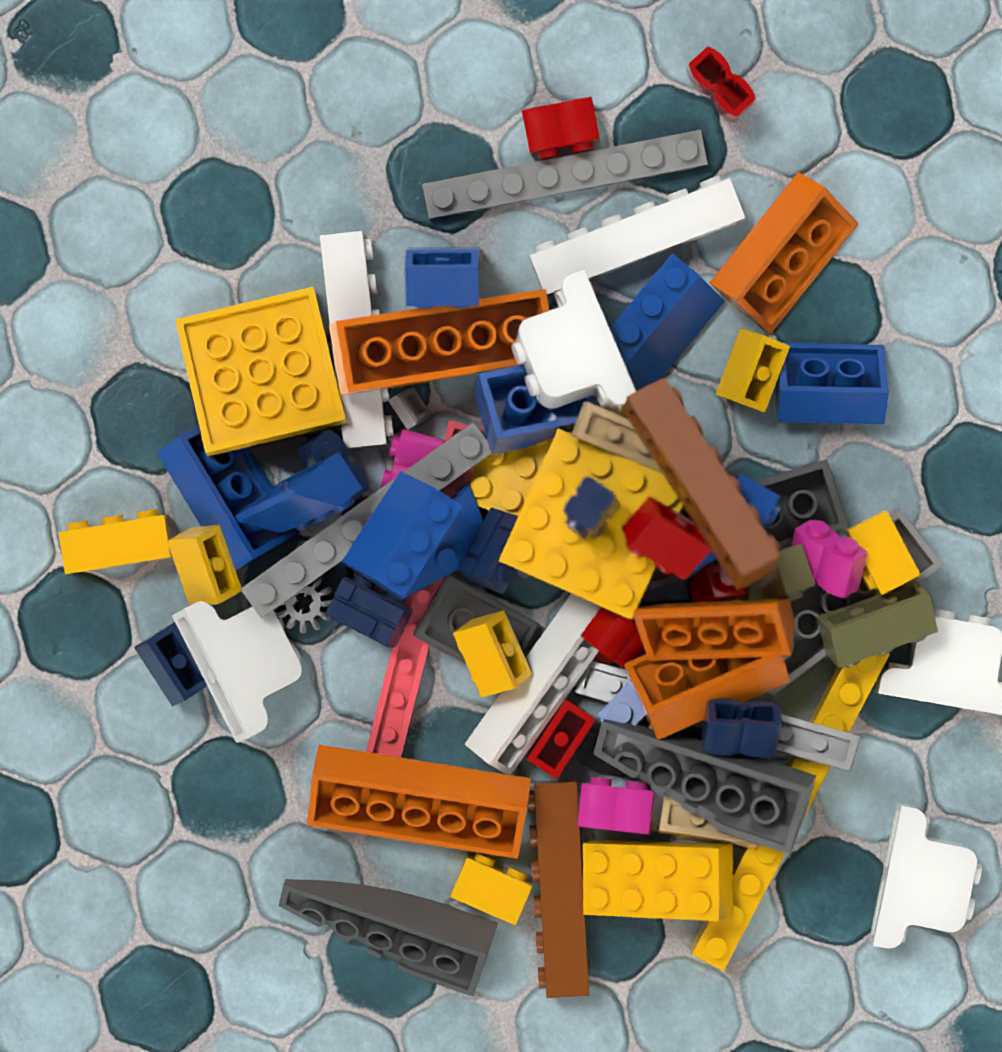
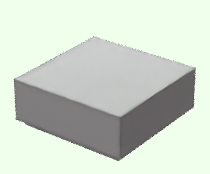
(410, 408)

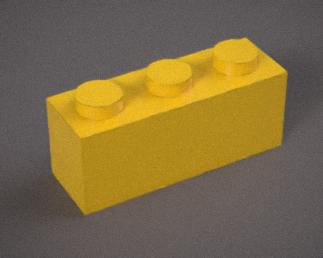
(115, 542)

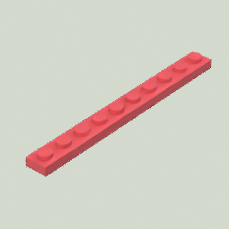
(408, 657)

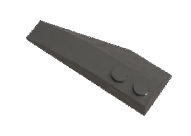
(733, 792)
(416, 932)

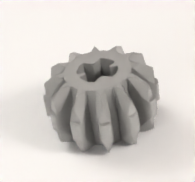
(315, 607)

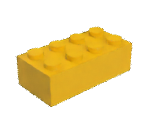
(658, 879)

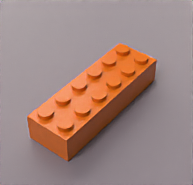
(430, 342)
(418, 801)

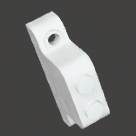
(573, 351)
(240, 661)
(951, 666)
(922, 881)

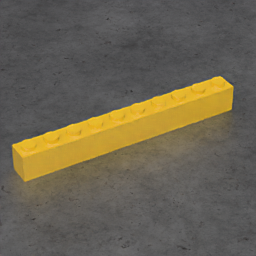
(757, 866)

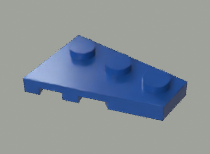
(454, 544)

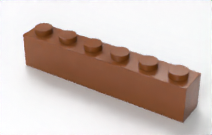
(702, 483)
(560, 888)

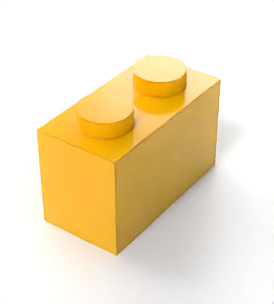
(752, 370)
(888, 558)
(204, 565)
(492, 653)
(492, 888)

